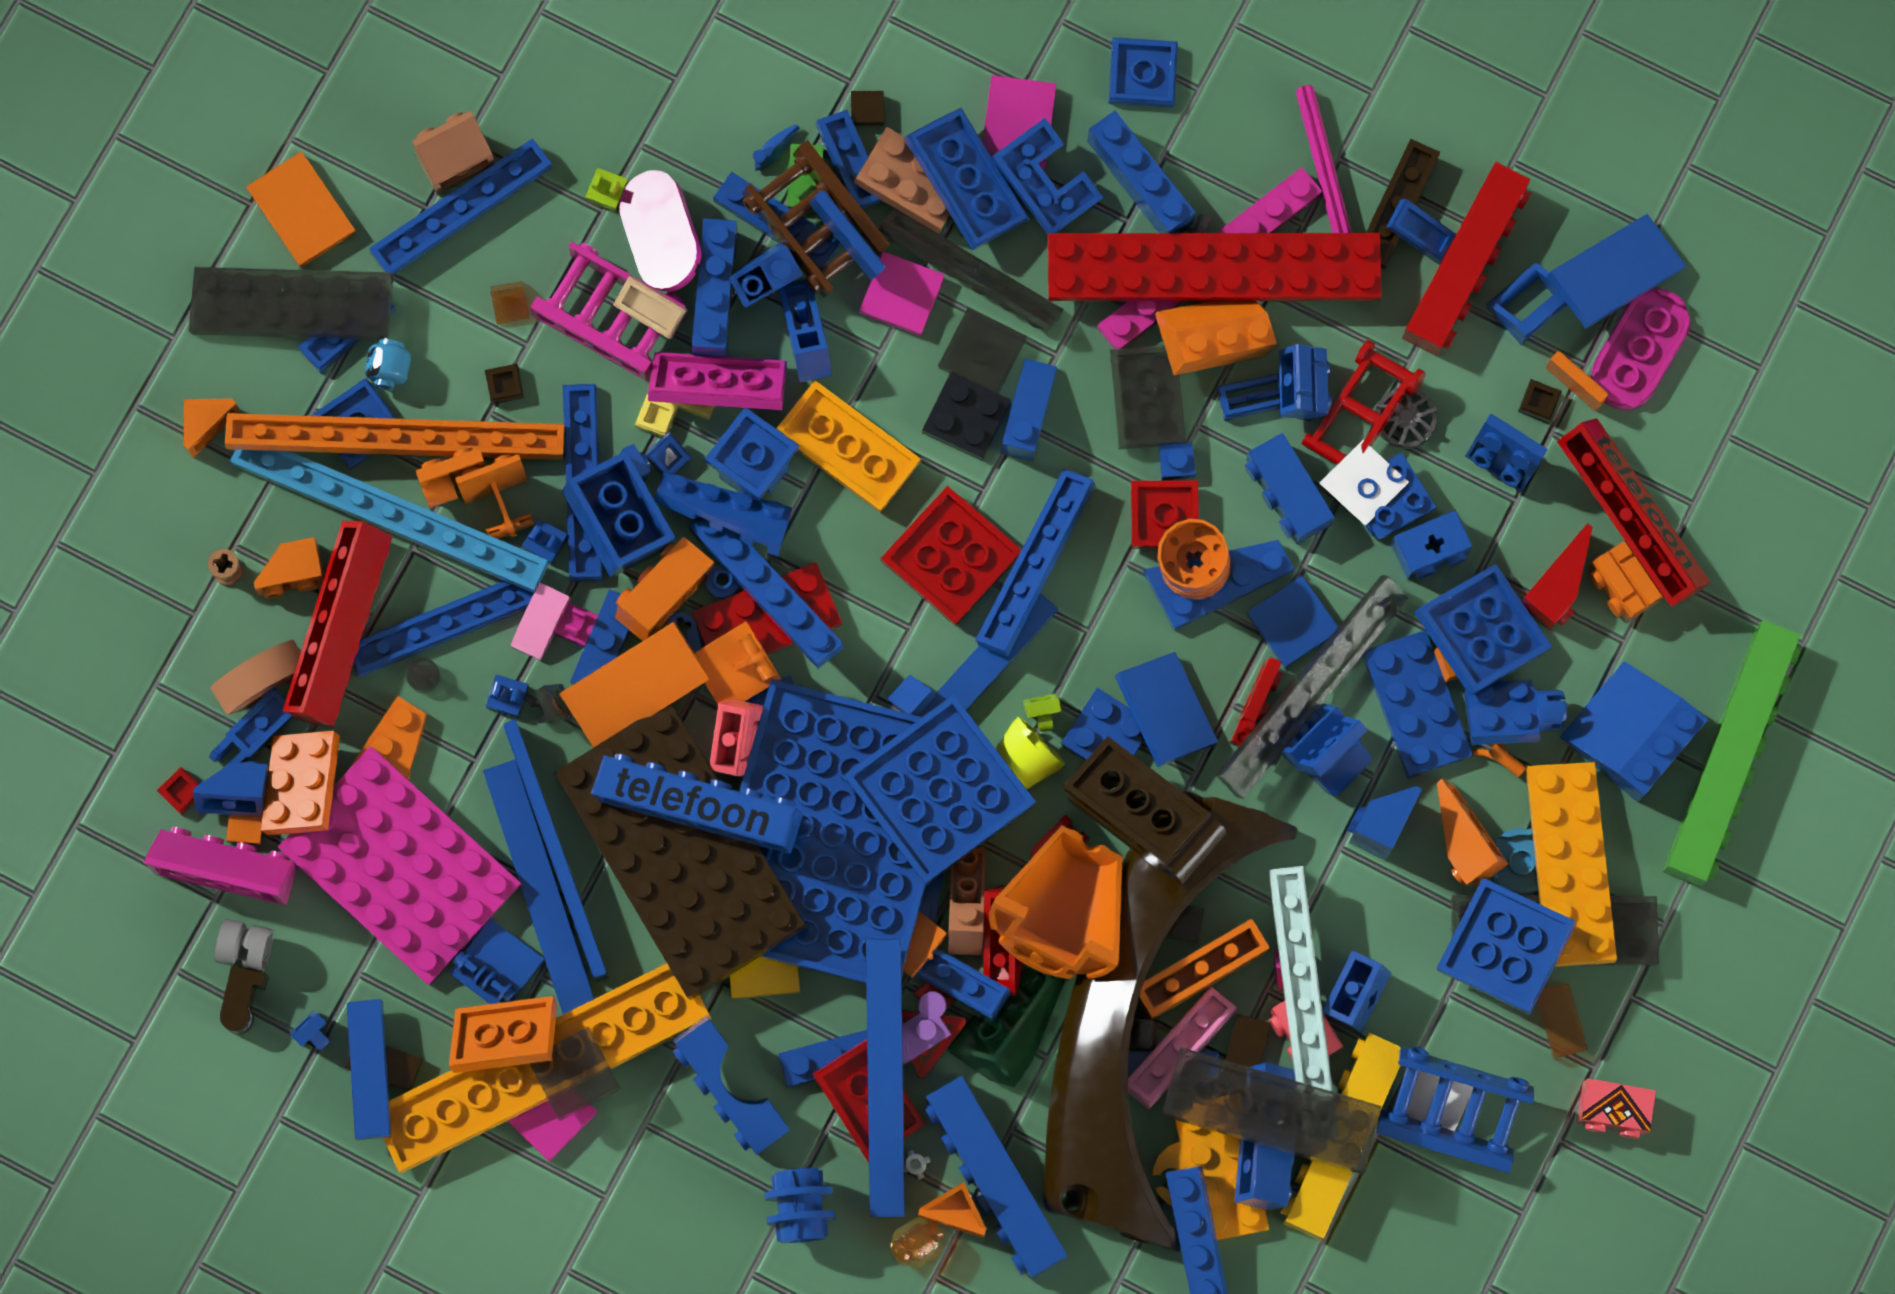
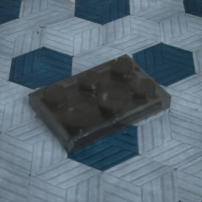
(1146, 398)

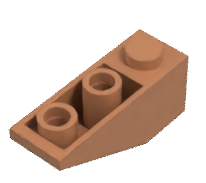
(967, 904)

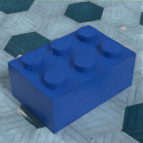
(618, 514)

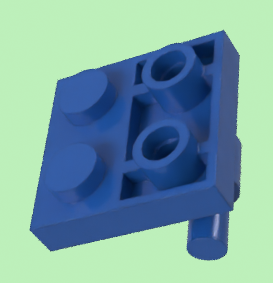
(1506, 452)

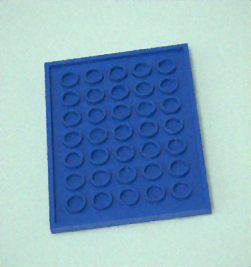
(843, 864)

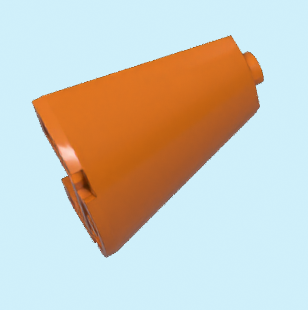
(1063, 909)

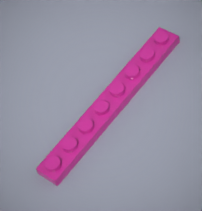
(1262, 217)

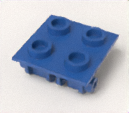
(1405, 507)
(496, 964)

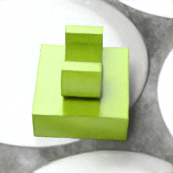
(606, 189)
(1042, 708)

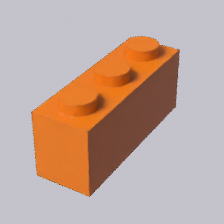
(663, 588)

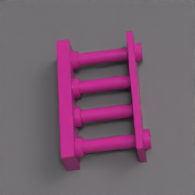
(580, 327)

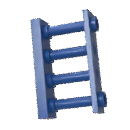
(1461, 1142)

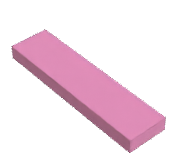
(1192, 1033)

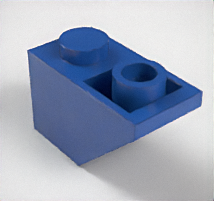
(765, 274)

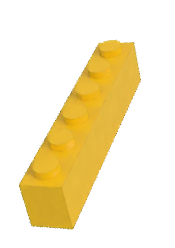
(1324, 1184)

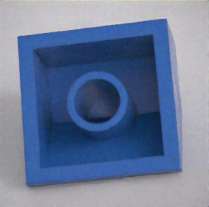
(1382, 822)

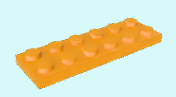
(1572, 857)

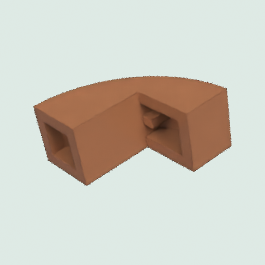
(256, 677)

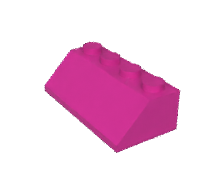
(222, 866)

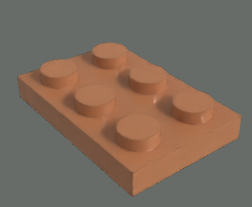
(900, 181)

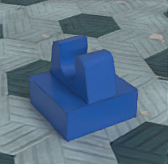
(545, 541)
(507, 696)
(310, 1030)

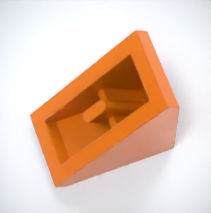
(204, 421)

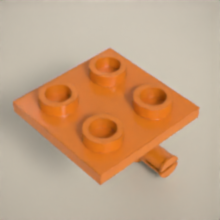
(491, 479)
(737, 665)

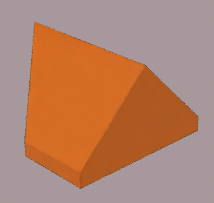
(956, 1211)

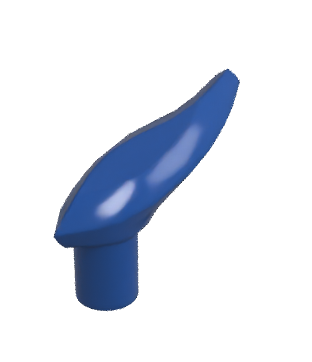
(773, 148)

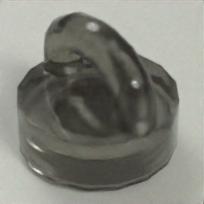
(422, 675)

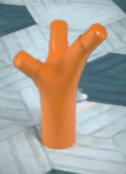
(1503, 757)

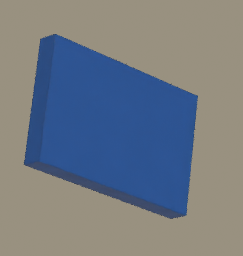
(1166, 709)

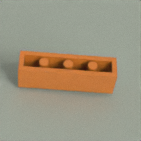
(1202, 969)

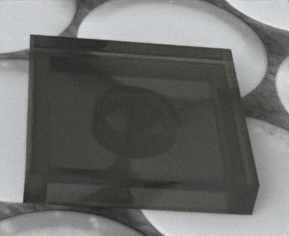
(982, 351)
(576, 1074)

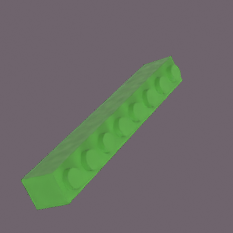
(1732, 753)

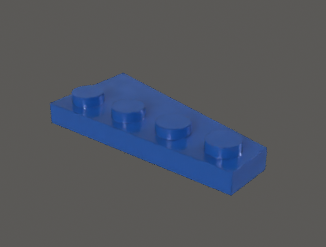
(722, 508)
(1249, 571)

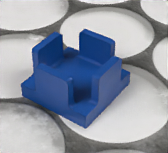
(752, 455)

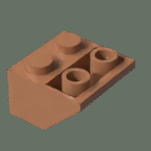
(452, 151)

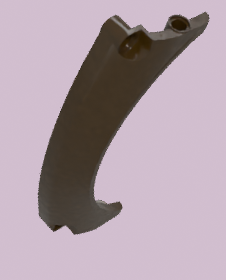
(1089, 1118)

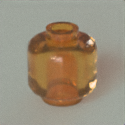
(917, 1242)

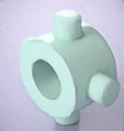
(916, 1164)

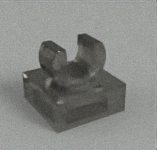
(551, 703)

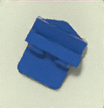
(1329, 749)

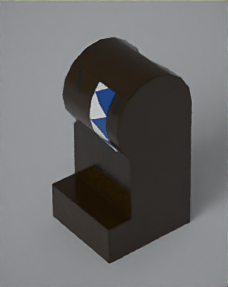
(239, 998)

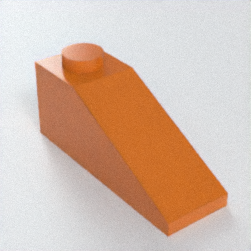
(1466, 839)

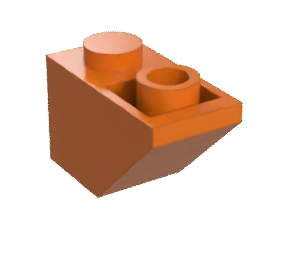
(291, 567)

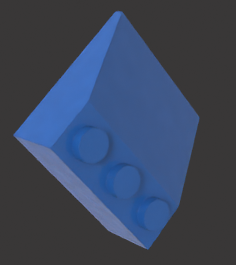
(1633, 729)

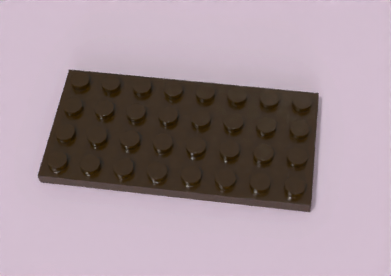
(697, 892)

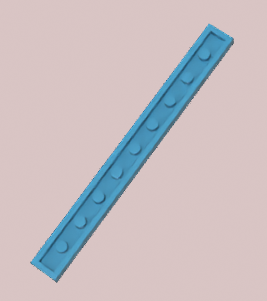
(395, 515)

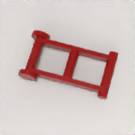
(1366, 356)

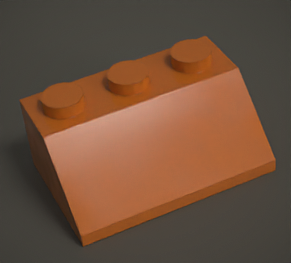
(1215, 334)

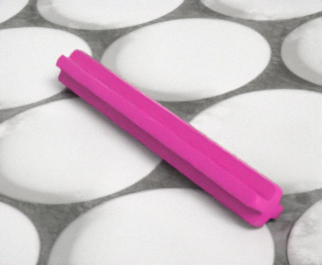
(1323, 159)

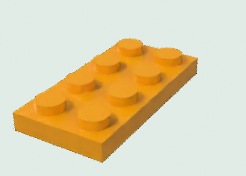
(848, 446)

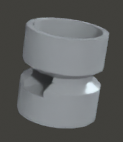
(244, 945)

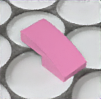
(540, 621)

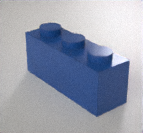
(1288, 489)

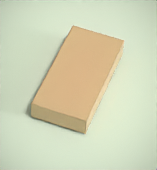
(650, 307)

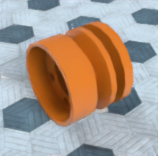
(1193, 540)

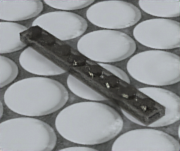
(1312, 687)

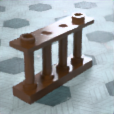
(811, 163)

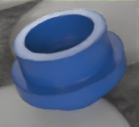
(717, 590)

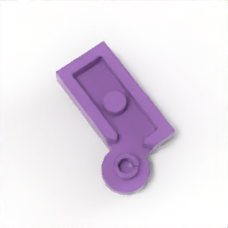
(925, 1028)

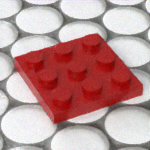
(951, 556)

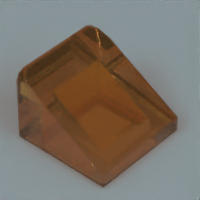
(509, 302)

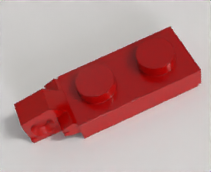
(1255, 706)

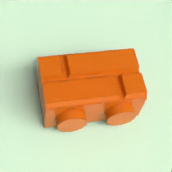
(1624, 582)

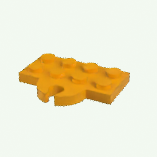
(1219, 1161)

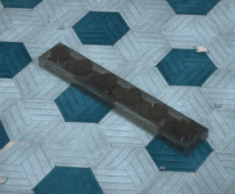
(971, 270)

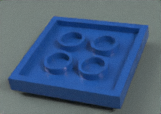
(1483, 629)
(1506, 946)

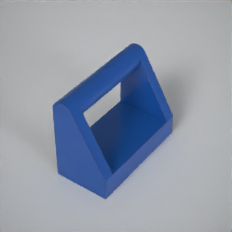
(1523, 330)

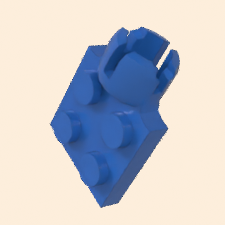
(1513, 712)

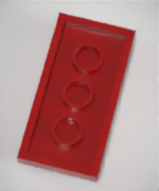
(732, 611)

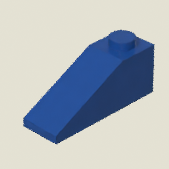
(805, 331)
(1028, 410)

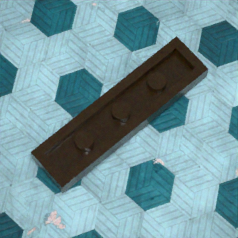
(1407, 184)

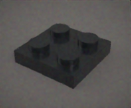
(966, 416)

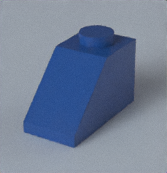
(234, 790)

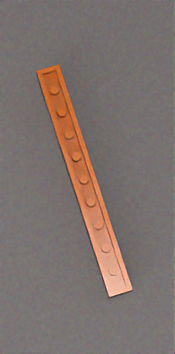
(392, 436)

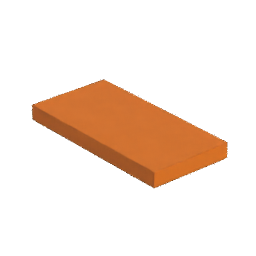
(635, 684)

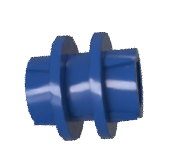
(799, 1205)

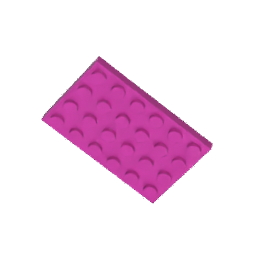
(402, 867)

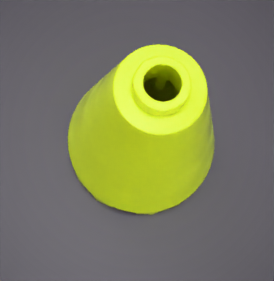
(1028, 754)

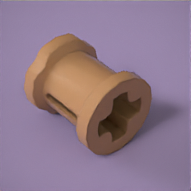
(219, 558)

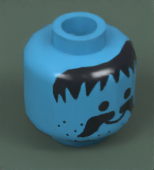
(388, 364)

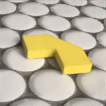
(659, 416)

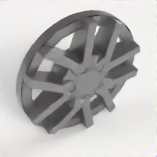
(1407, 418)

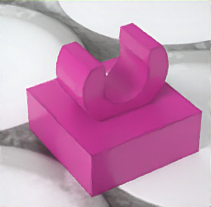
(576, 625)

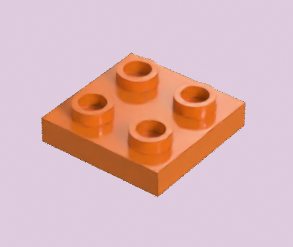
(439, 476)

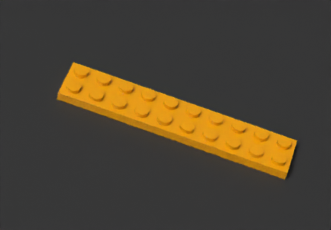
(472, 1102)

